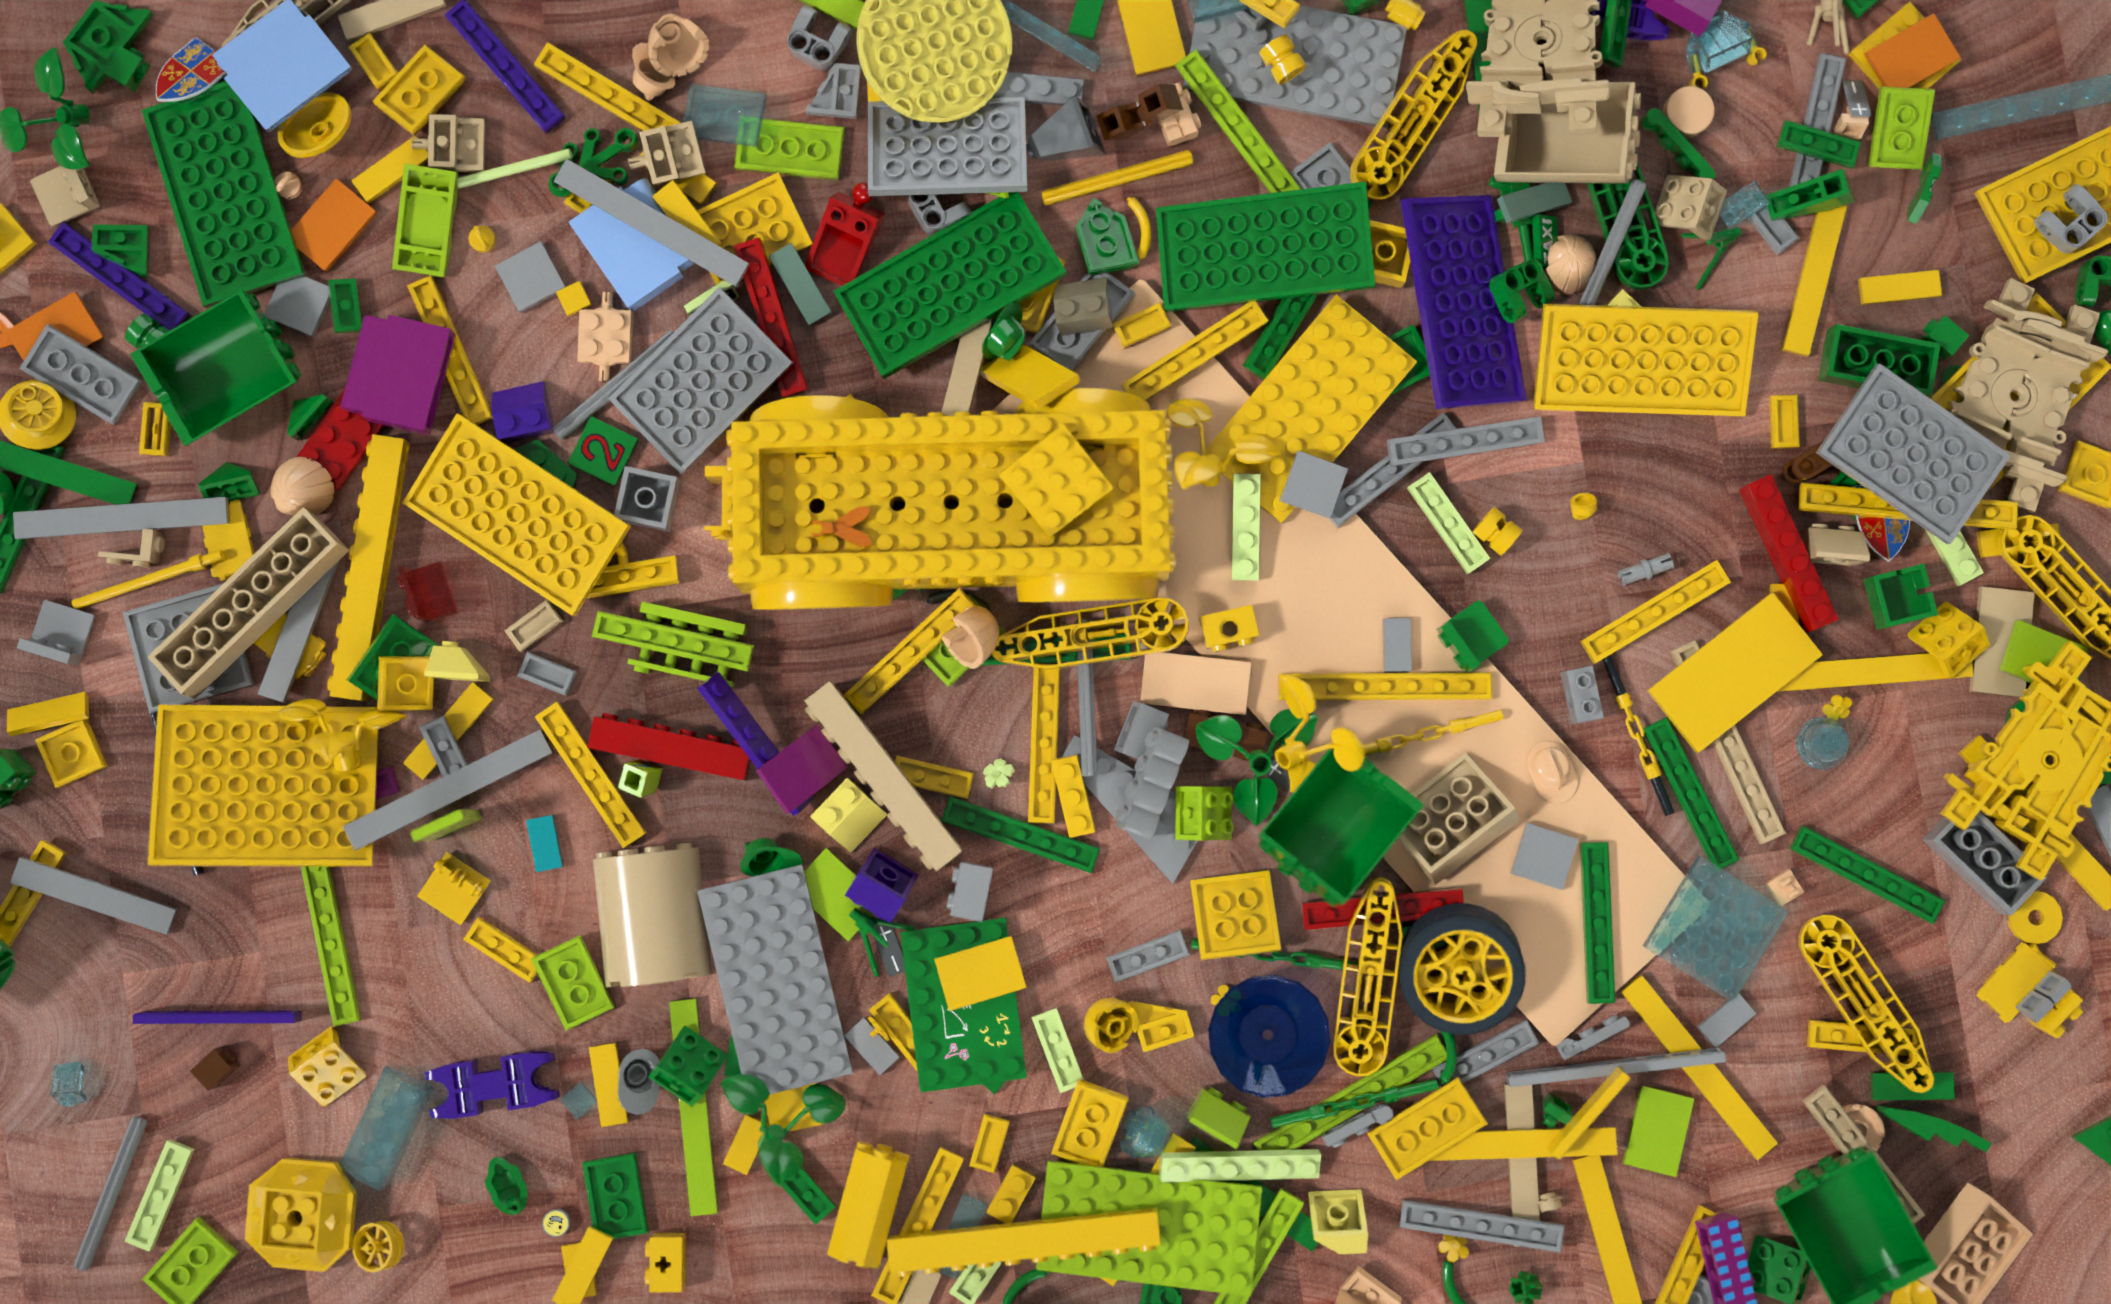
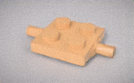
(605, 336)

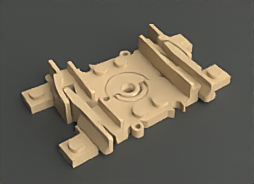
(1516, 80)
(2042, 384)

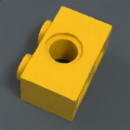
(1241, 617)

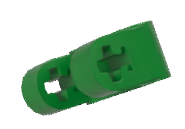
(2088, 281)
(1508, 283)

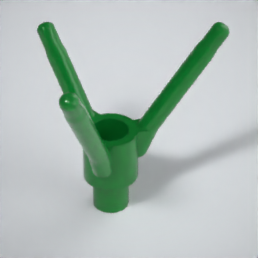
(1721, 241)
(866, 924)

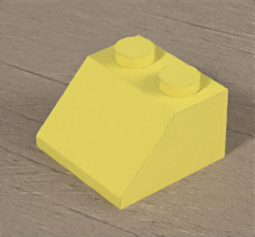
(849, 815)

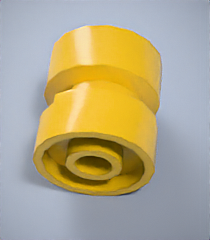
(1281, 56)
(1497, 531)

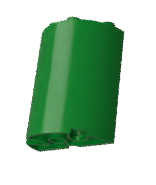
(217, 366)
(1337, 827)
(1853, 1228)

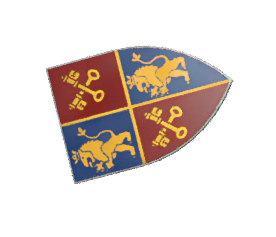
(188, 73)
(1883, 534)

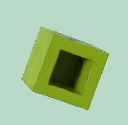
(640, 778)

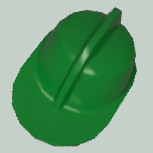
(1007, 334)
(766, 856)

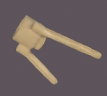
(1831, 11)

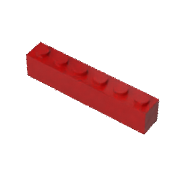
(1788, 553)
(669, 748)

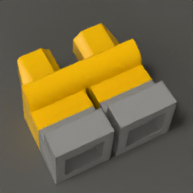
(2051, 1005)

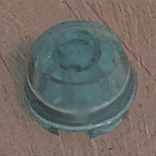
(1823, 743)
(1145, 1133)

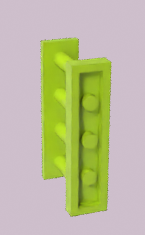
(680, 620)

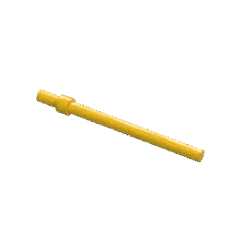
(194, 563)

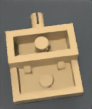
(454, 143)
(670, 153)

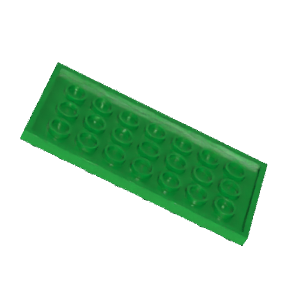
(223, 194)
(1265, 247)
(949, 283)

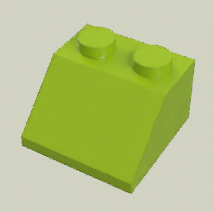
(1218, 1116)

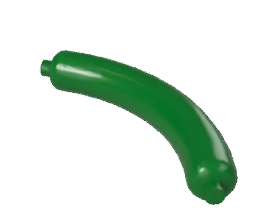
(1451, 1059)
(1448, 1281)
(1021, 1282)

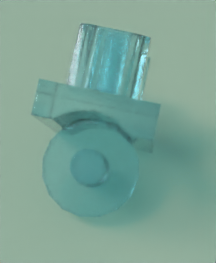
(1743, 204)

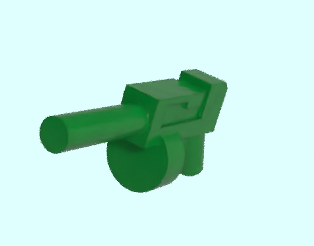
(1522, 224)

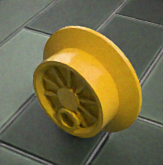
(36, 415)

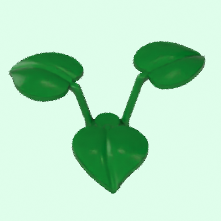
(67, 146)
(1219, 738)
(778, 1157)

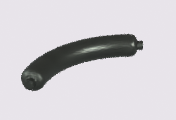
(944, 595)

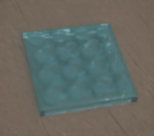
(1715, 928)

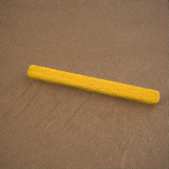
(1117, 177)

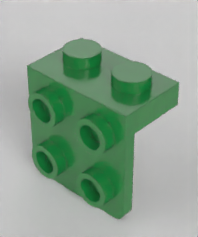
(1472, 636)

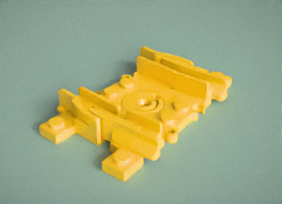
(2057, 721)

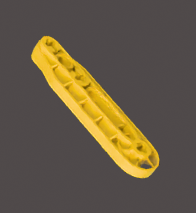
(1424, 103)
(2085, 605)
(1076, 637)
(1369, 963)
(1875, 1016)

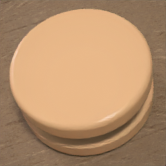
(1689, 110)

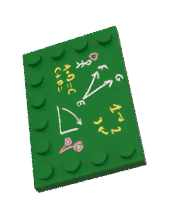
(963, 1044)

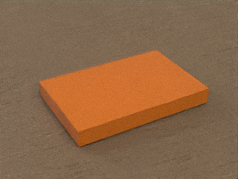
(1912, 54)
(332, 225)
(66, 315)

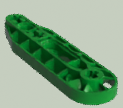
(1636, 247)

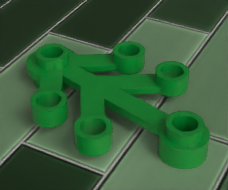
(592, 163)

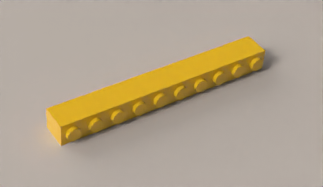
(370, 560)
(1024, 1240)

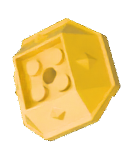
(327, 1211)

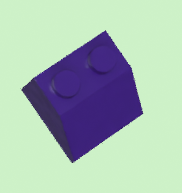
(522, 413)
(882, 885)

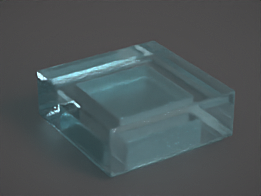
(579, 1100)

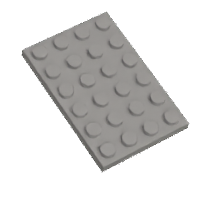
(950, 157)
(701, 380)
(1913, 454)

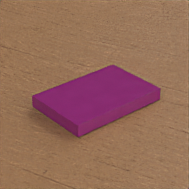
(801, 769)

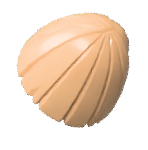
(676, 45)
(1570, 264)
(300, 485)
(973, 637)

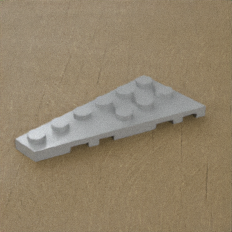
(1110, 788)

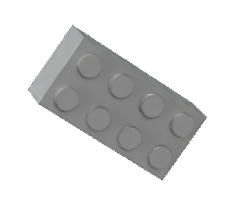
(1984, 861)

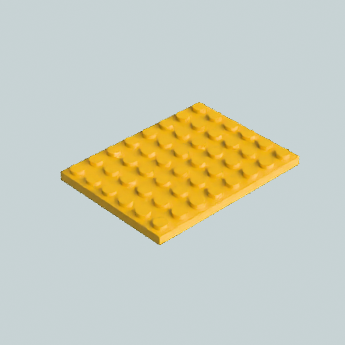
(252, 790)

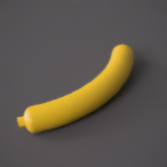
(1145, 227)

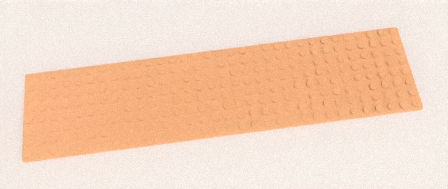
(1324, 613)

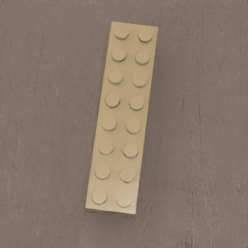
(248, 603)
(883, 775)

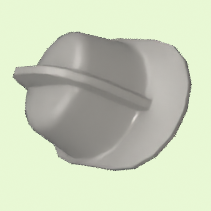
(635, 1089)

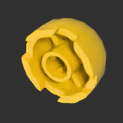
(1110, 1024)

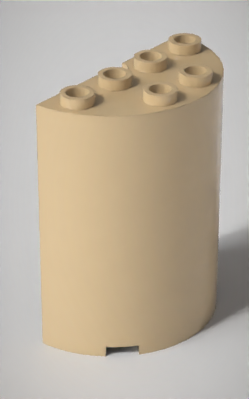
(1543, 151)
(651, 916)

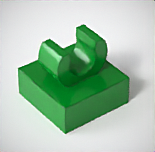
(1556, 1110)

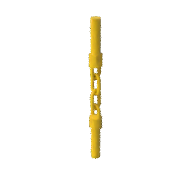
(1455, 726)

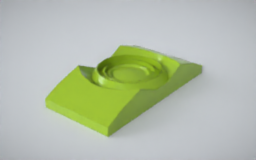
(425, 220)

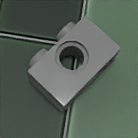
(1582, 695)

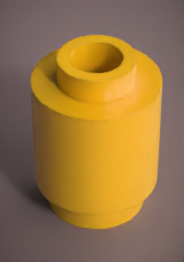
(1405, 13)

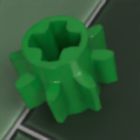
(1526, 1288)

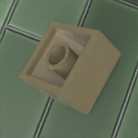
(1083, 306)

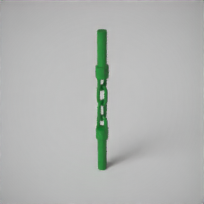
(1311, 960)
(1388, 1095)

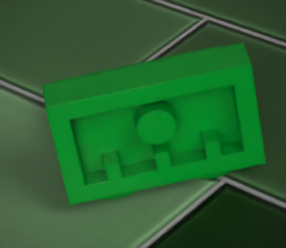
(688, 1066)
(1778, 1270)

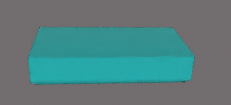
(544, 843)

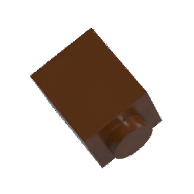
(215, 1067)

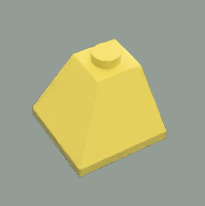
(454, 664)
(1339, 1220)

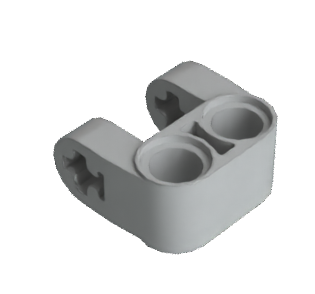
(816, 45)
(2084, 205)
(932, 207)

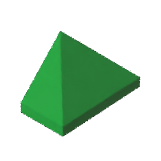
(306, 413)
(229, 482)

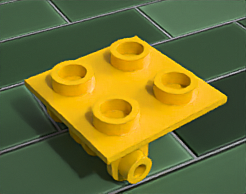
(453, 888)

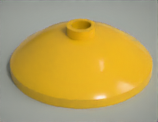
(315, 126)

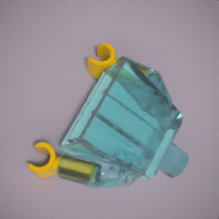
(1721, 43)

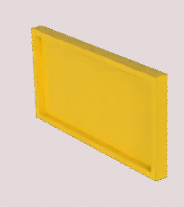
(1734, 672)

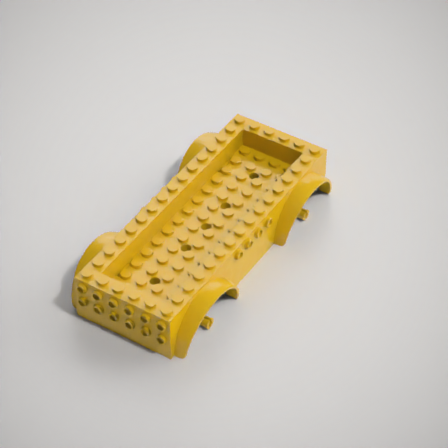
(862, 458)

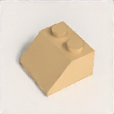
(1835, 546)

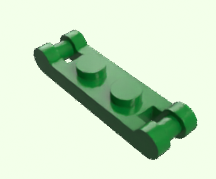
(1673, 140)

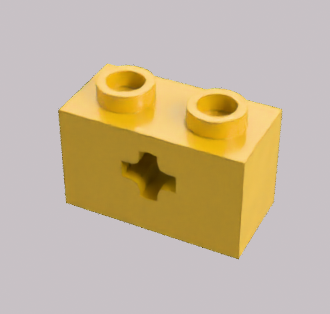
(674, 1249)

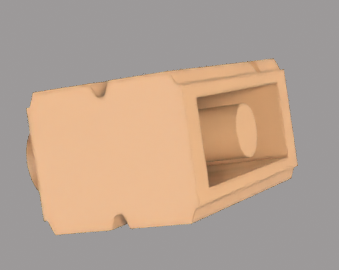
(1182, 125)

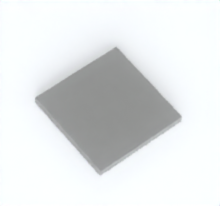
(151, 626)

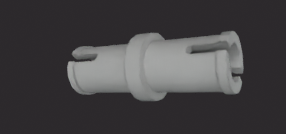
(1645, 569)

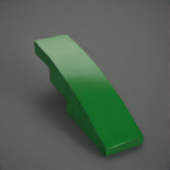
(1926, 1126)

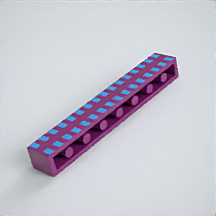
(1725, 1259)

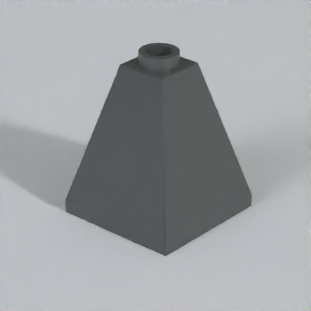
(1066, 134)

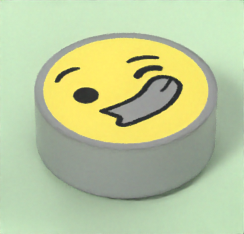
(556, 1222)

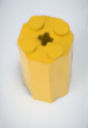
(868, 1205)

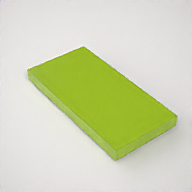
(794, 150)

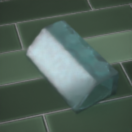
(385, 1128)

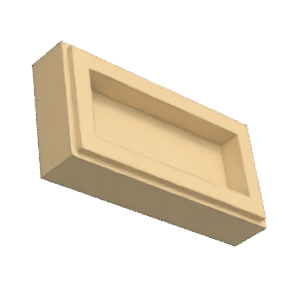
(534, 625)

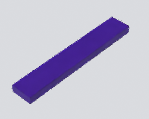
(505, 66)
(118, 278)
(217, 1017)

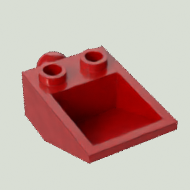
(840, 241)

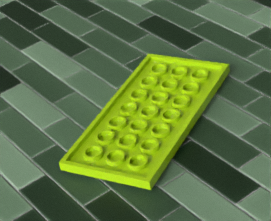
(1203, 1225)

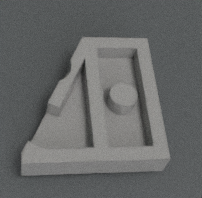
(838, 93)

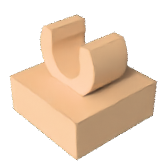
(1851, 126)
(1784, 887)

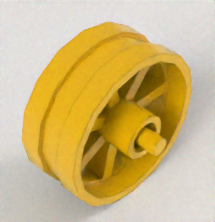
(367, 1251)

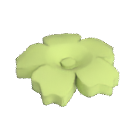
(998, 773)

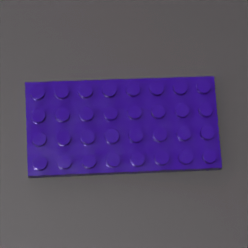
(1465, 337)

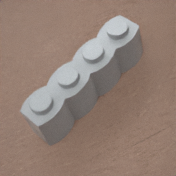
(1152, 782)

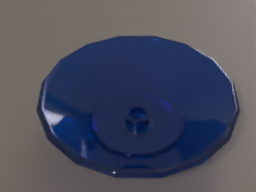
(1275, 1064)

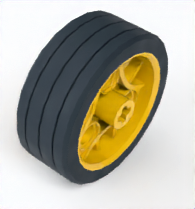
(1461, 969)

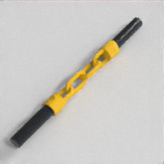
(1652, 770)

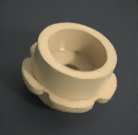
(1549, 1202)

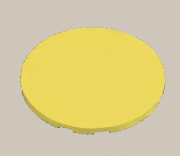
(934, 55)

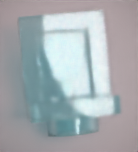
(67, 1084)

